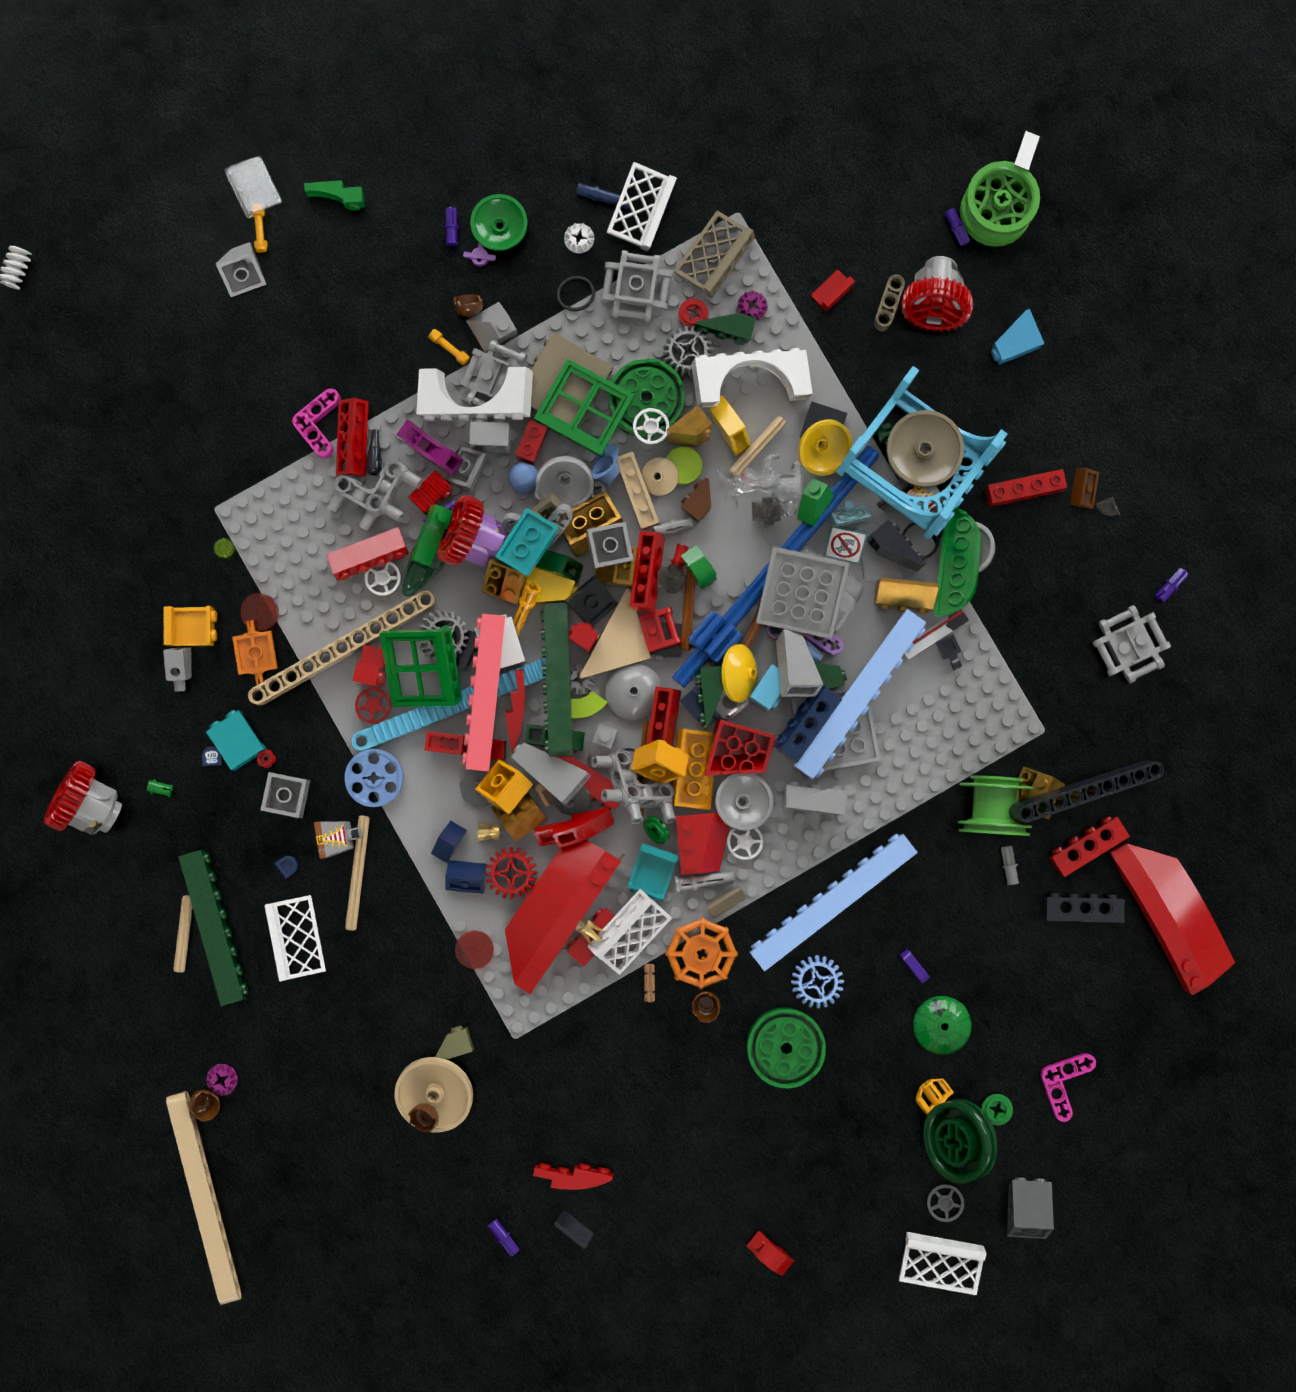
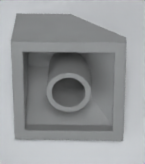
(240, 270)
(492, 325)

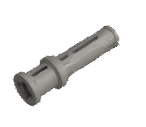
(693, 881)

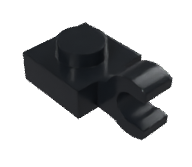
(949, 649)

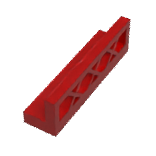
(354, 437)

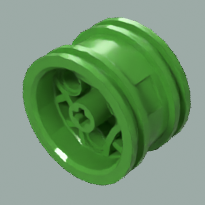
(1015, 189)

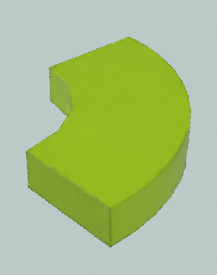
(587, 705)

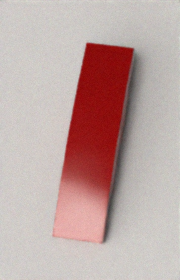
(515, 716)
(455, 745)

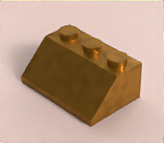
(690, 429)
(591, 514)
(905, 595)

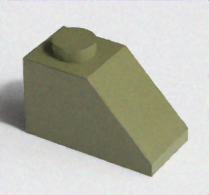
(456, 1043)

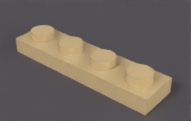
(637, 491)

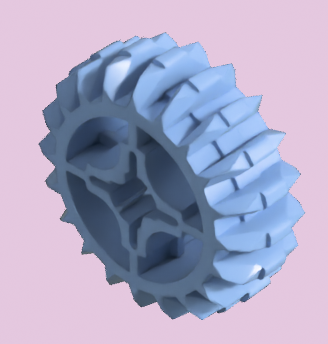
(826, 978)

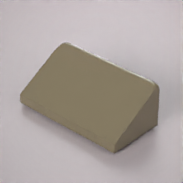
(726, 902)

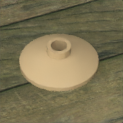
(668, 474)

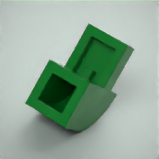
(699, 567)

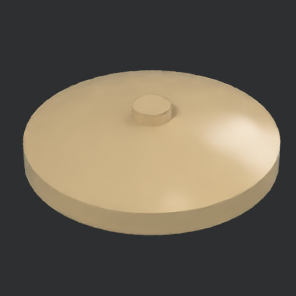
(438, 1084)

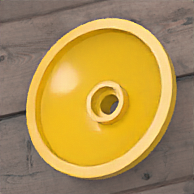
(834, 447)
(739, 673)

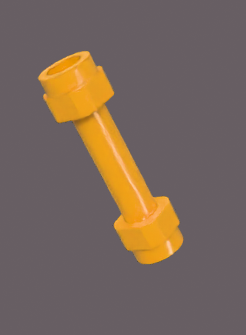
(259, 245)
(437, 337)

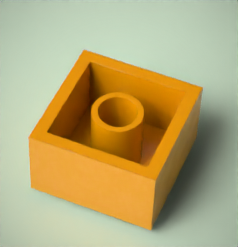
(659, 762)
(504, 786)

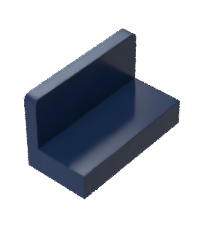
(691, 704)
(465, 876)

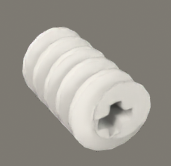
(14, 267)

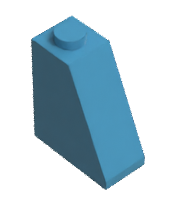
(1018, 339)

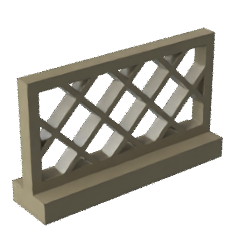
(729, 259)

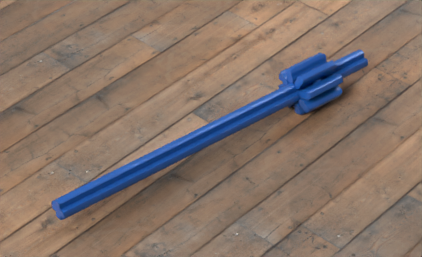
(718, 632)

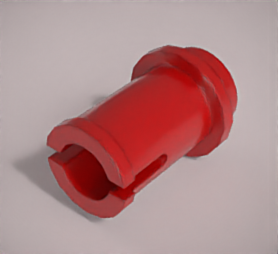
(677, 560)

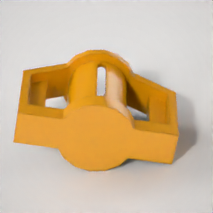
(932, 1094)

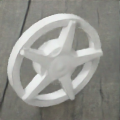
(650, 426)
(383, 579)
(745, 842)

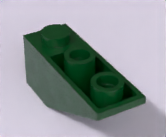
(732, 326)
(711, 688)
(536, 736)

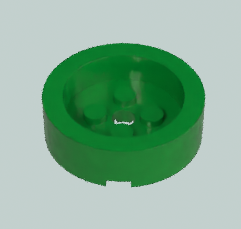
(658, 380)
(782, 1027)

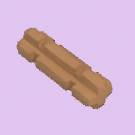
(649, 983)

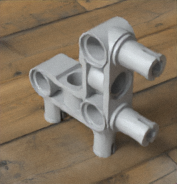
(384, 491)
(630, 792)

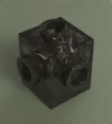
(766, 511)
(671, 578)

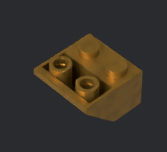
(618, 574)
(503, 581)
(1041, 782)
(522, 818)

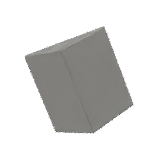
(469, 470)

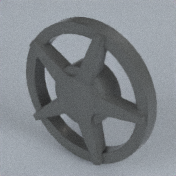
(945, 1202)

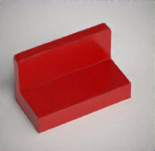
(832, 290)

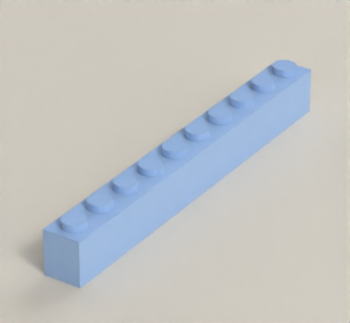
(860, 693)
(832, 902)

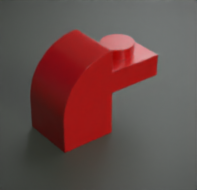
(769, 1253)

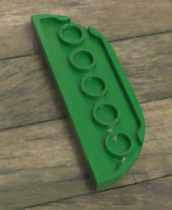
(958, 564)

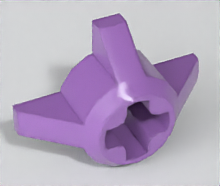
(479, 253)

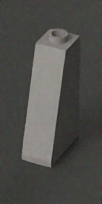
(796, 666)
(553, 773)

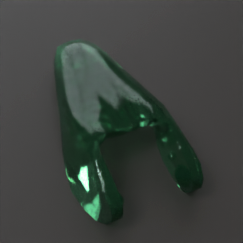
(418, 576)

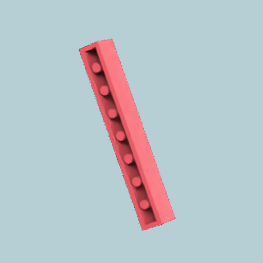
(485, 692)

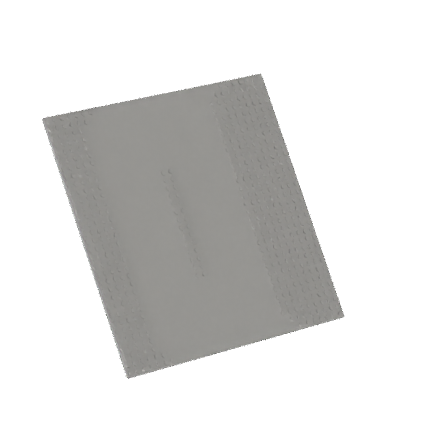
(927, 719)

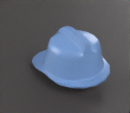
(606, 468)

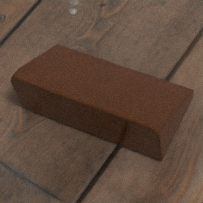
(1084, 488)

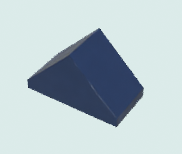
(448, 841)

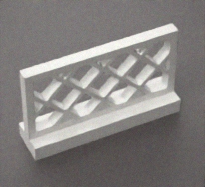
(657, 208)
(622, 924)
(278, 941)
(947, 1248)

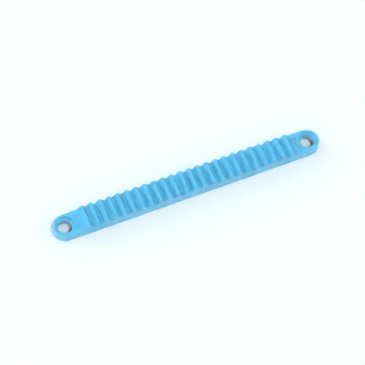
(428, 715)

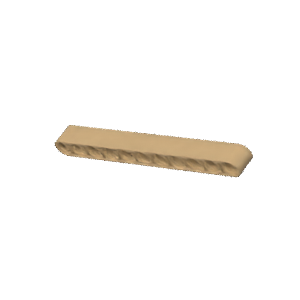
(332, 649)
(203, 1199)

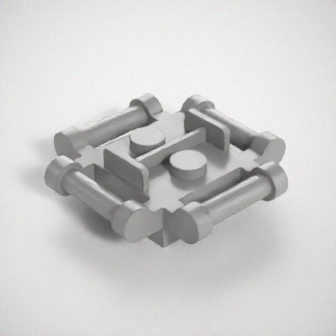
(636, 285)
(492, 372)
(1131, 644)

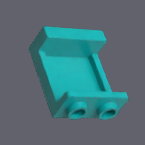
(235, 740)
(652, 872)

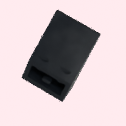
(893, 546)

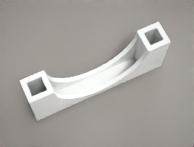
(788, 366)
(511, 400)

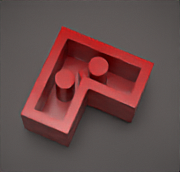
(370, 668)

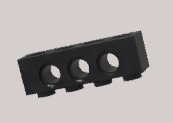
(1114, 913)

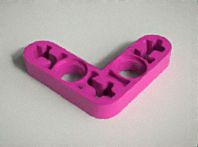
(311, 419)
(1056, 1082)

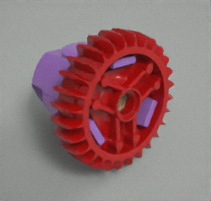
(471, 534)

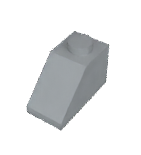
(602, 742)

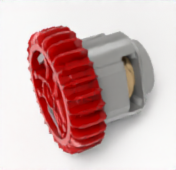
(937, 297)
(83, 802)

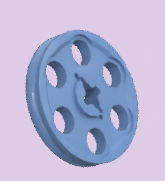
(379, 785)

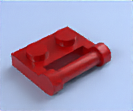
(653, 631)

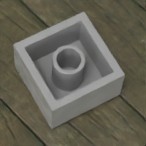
(490, 436)
(609, 545)
(285, 795)

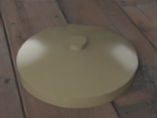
(925, 448)

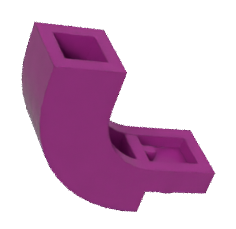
(429, 448)

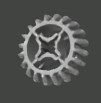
(673, 342)
(453, 623)

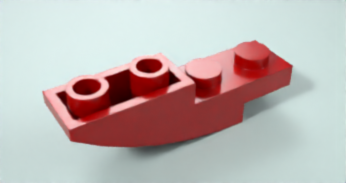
(580, 828)
(582, 1178)

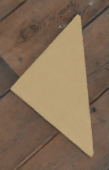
(620, 642)

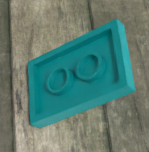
(527, 542)

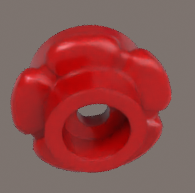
(261, 758)

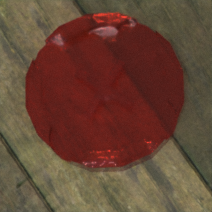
(261, 609)
(474, 949)

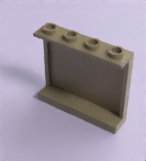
(548, 366)

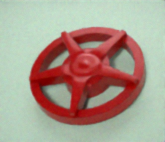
(372, 705)

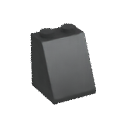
(1030, 1209)

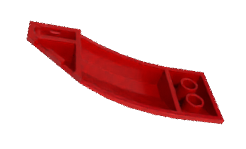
(554, 909)
(1175, 915)

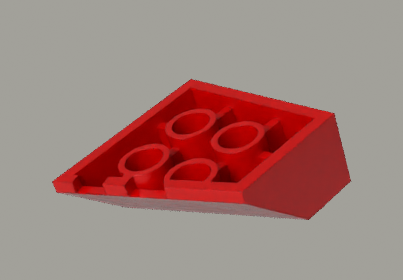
(738, 750)
(701, 842)

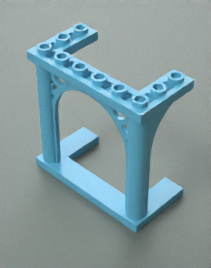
(976, 448)

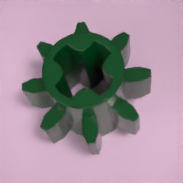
(883, 434)

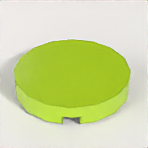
(687, 463)

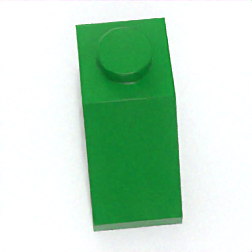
(814, 502)

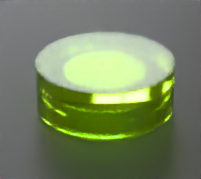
(224, 548)

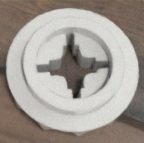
(583, 245)

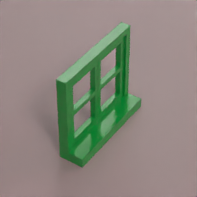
(571, 431)
(445, 666)

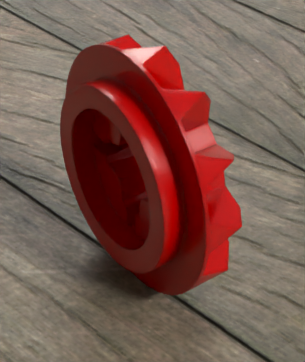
(691, 305)

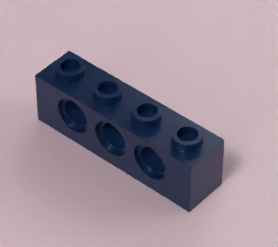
(806, 733)

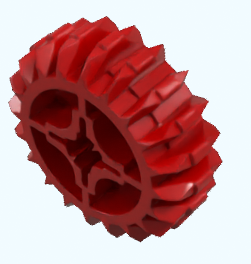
(494, 872)

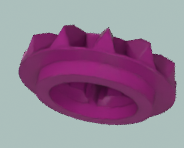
(751, 296)
(230, 1082)

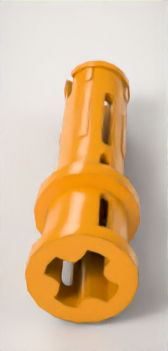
(526, 603)

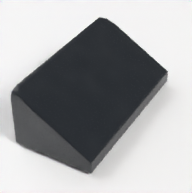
(573, 1229)

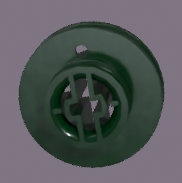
(957, 1136)

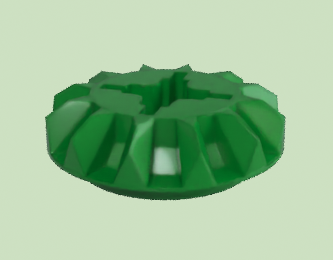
(656, 830)
(1005, 1104)

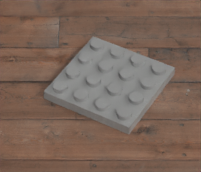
(802, 592)
(861, 743)

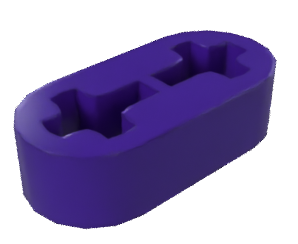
(914, 966)

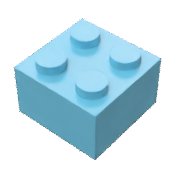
(767, 690)

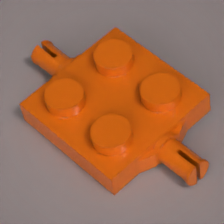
(255, 652)

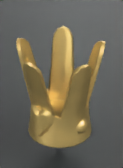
(489, 832)
(586, 928)

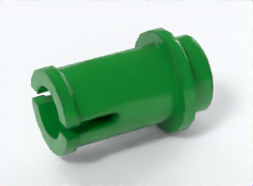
(159, 788)

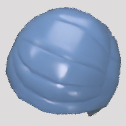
(523, 477)

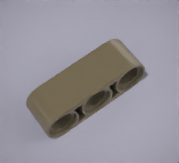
(889, 294)

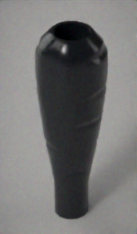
(374, 460)

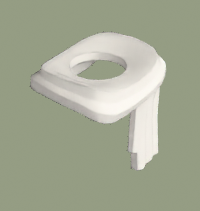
(730, 713)

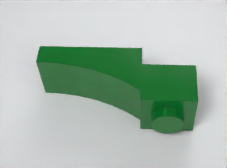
(351, 197)
(431, 534)

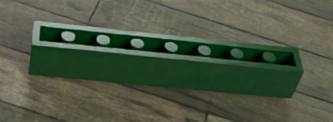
(557, 680)
(212, 927)

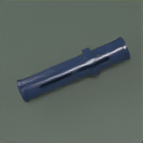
(596, 193)

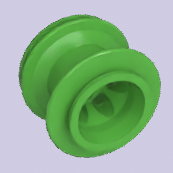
(992, 804)

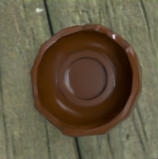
(468, 305)
(706, 1007)
(204, 1105)
(424, 1117)

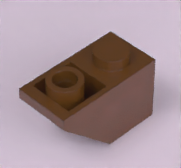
(699, 502)

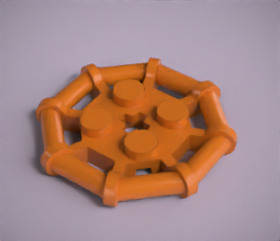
(699, 942)

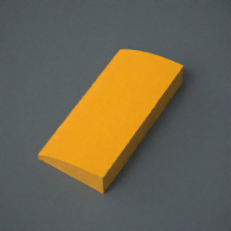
(694, 788)

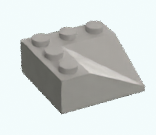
(814, 799)

